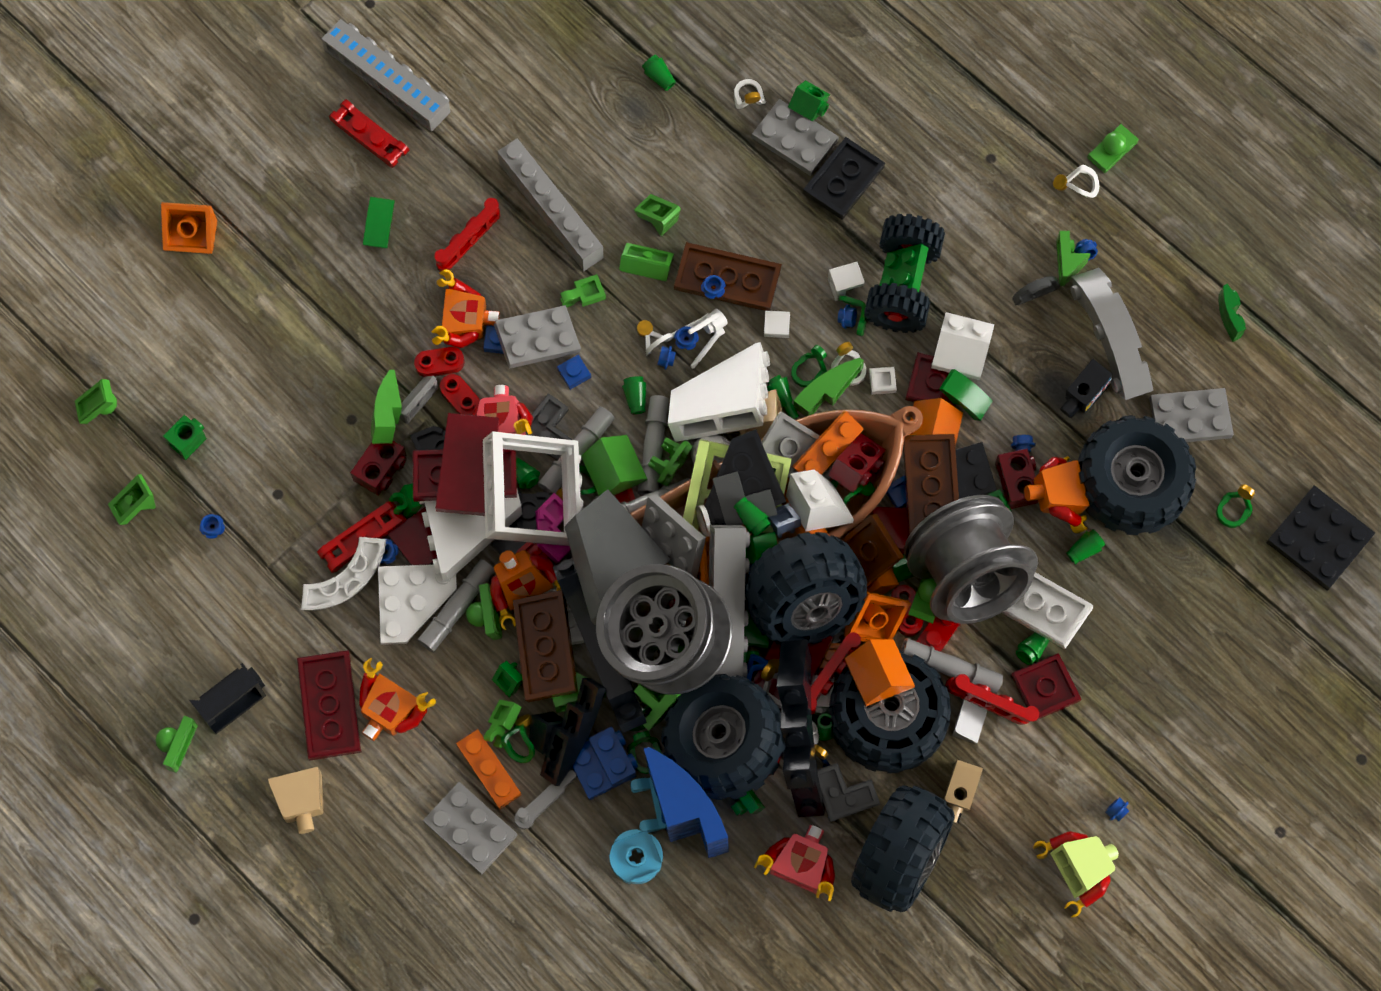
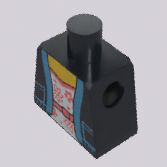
(1093, 382)

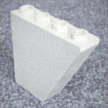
(722, 398)
(460, 536)

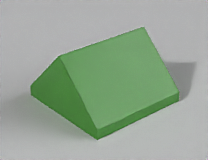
(613, 465)

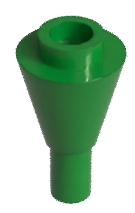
(784, 394)
(526, 474)

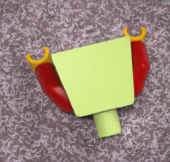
(1083, 864)

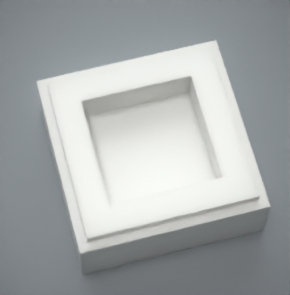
(777, 324)
(882, 380)

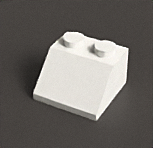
(962, 345)
(816, 501)

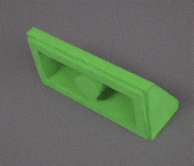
(646, 261)

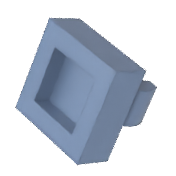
(785, 520)

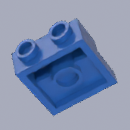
(604, 763)

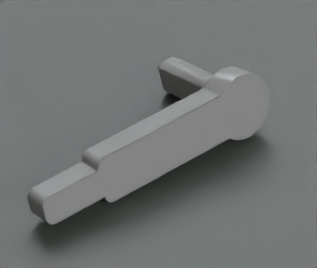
(525, 817)

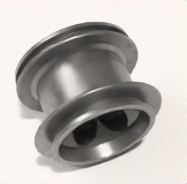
(970, 559)
(639, 604)

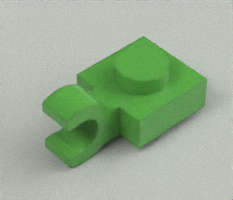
(586, 291)
(502, 719)

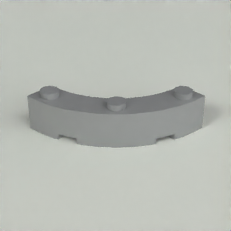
(1116, 332)

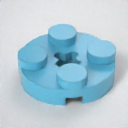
(622, 851)

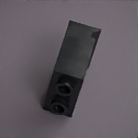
(230, 698)

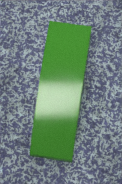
(827, 387)
(386, 410)

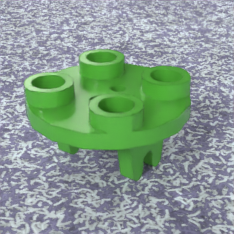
(678, 456)

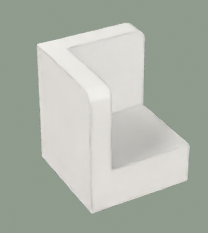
(845, 278)

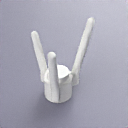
(711, 323)

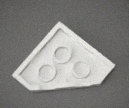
(409, 600)

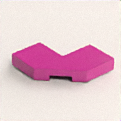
(548, 517)

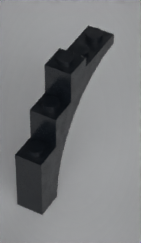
(797, 728)

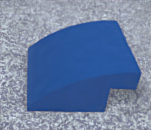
(685, 804)

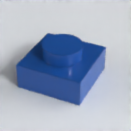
(492, 341)
(574, 372)
(897, 492)

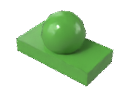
(1112, 148)
(96, 401)
(921, 603)
(485, 614)
(176, 742)

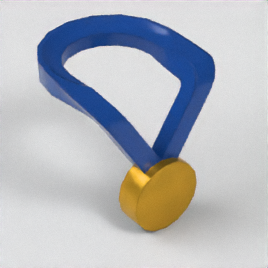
(750, 669)

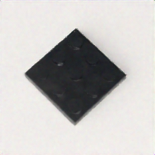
(1320, 537)

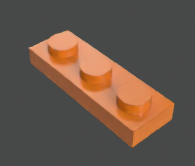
(829, 444)
(488, 769)

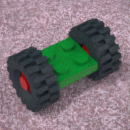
(897, 299)

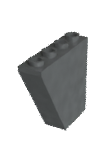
(606, 546)

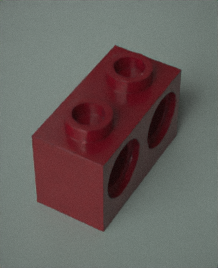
(372, 461)
(857, 463)
(1012, 479)

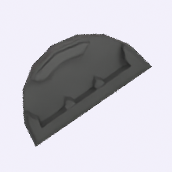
(1036, 289)

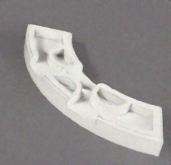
(350, 581)

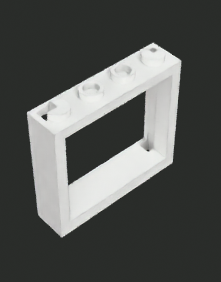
(494, 484)

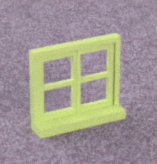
(701, 474)

